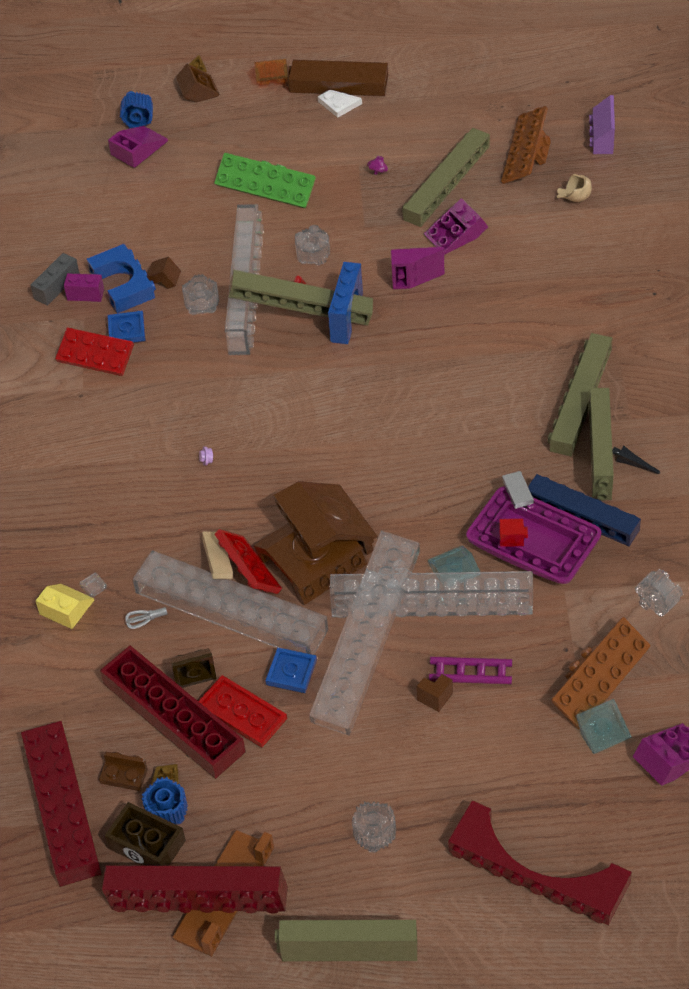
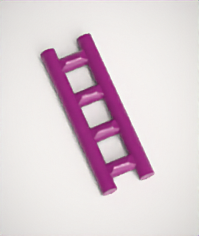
(460, 676)

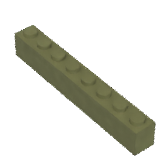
(446, 177)
(294, 296)
(576, 401)

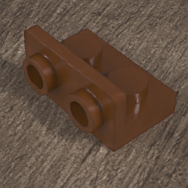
(123, 771)

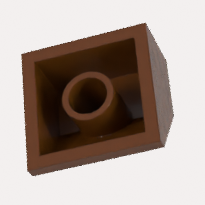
(196, 84)

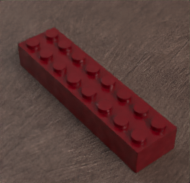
(173, 711)
(61, 804)
(195, 888)

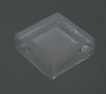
(93, 585)

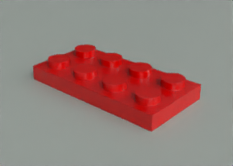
(94, 351)
(248, 562)
(243, 711)

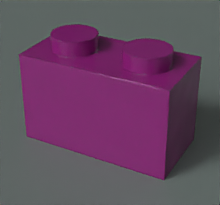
(84, 287)

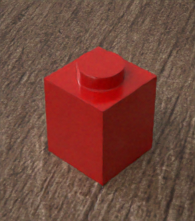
(512, 532)

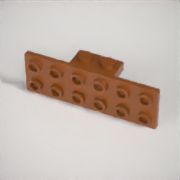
(527, 145)
(600, 670)

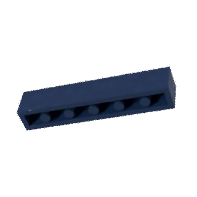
(611, 520)

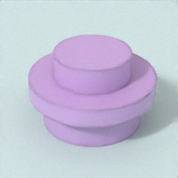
(206, 455)

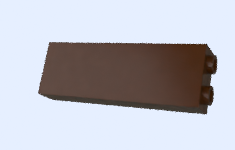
(340, 76)

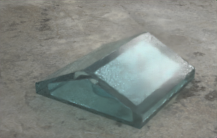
(454, 561)
(603, 726)

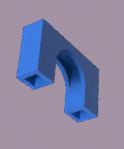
(122, 260)
(340, 309)

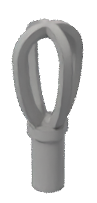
(148, 615)

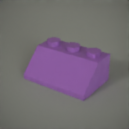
(602, 127)

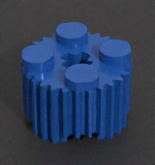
(136, 109)
(166, 800)

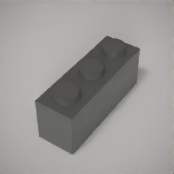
(52, 280)

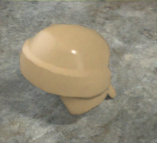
(577, 189)

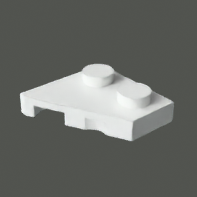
(338, 102)

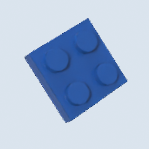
(127, 326)
(291, 670)

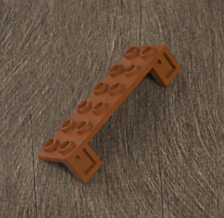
(206, 930)

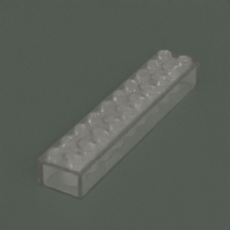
(245, 257)
(448, 594)
(230, 604)
(364, 633)

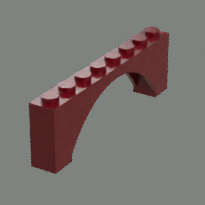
(590, 895)

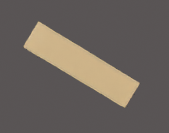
(217, 557)

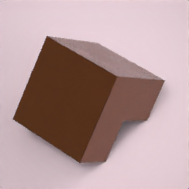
(164, 271)
(435, 694)

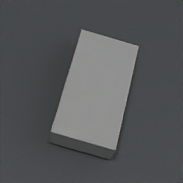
(517, 489)

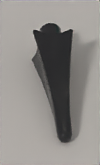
(628, 457)

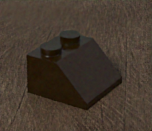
(193, 668)

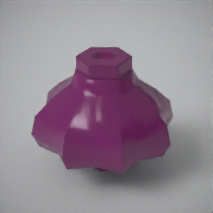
(377, 165)

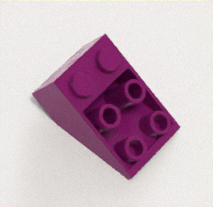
(135, 144)
(456, 227)
(416, 266)
(665, 754)

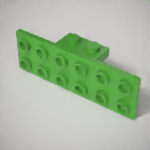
(265, 180)

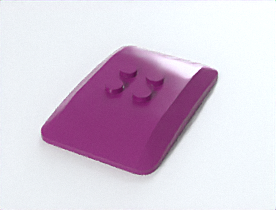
(555, 539)

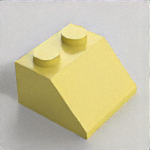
(63, 604)

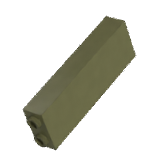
(601, 444)
(347, 940)

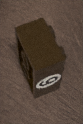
(144, 837)

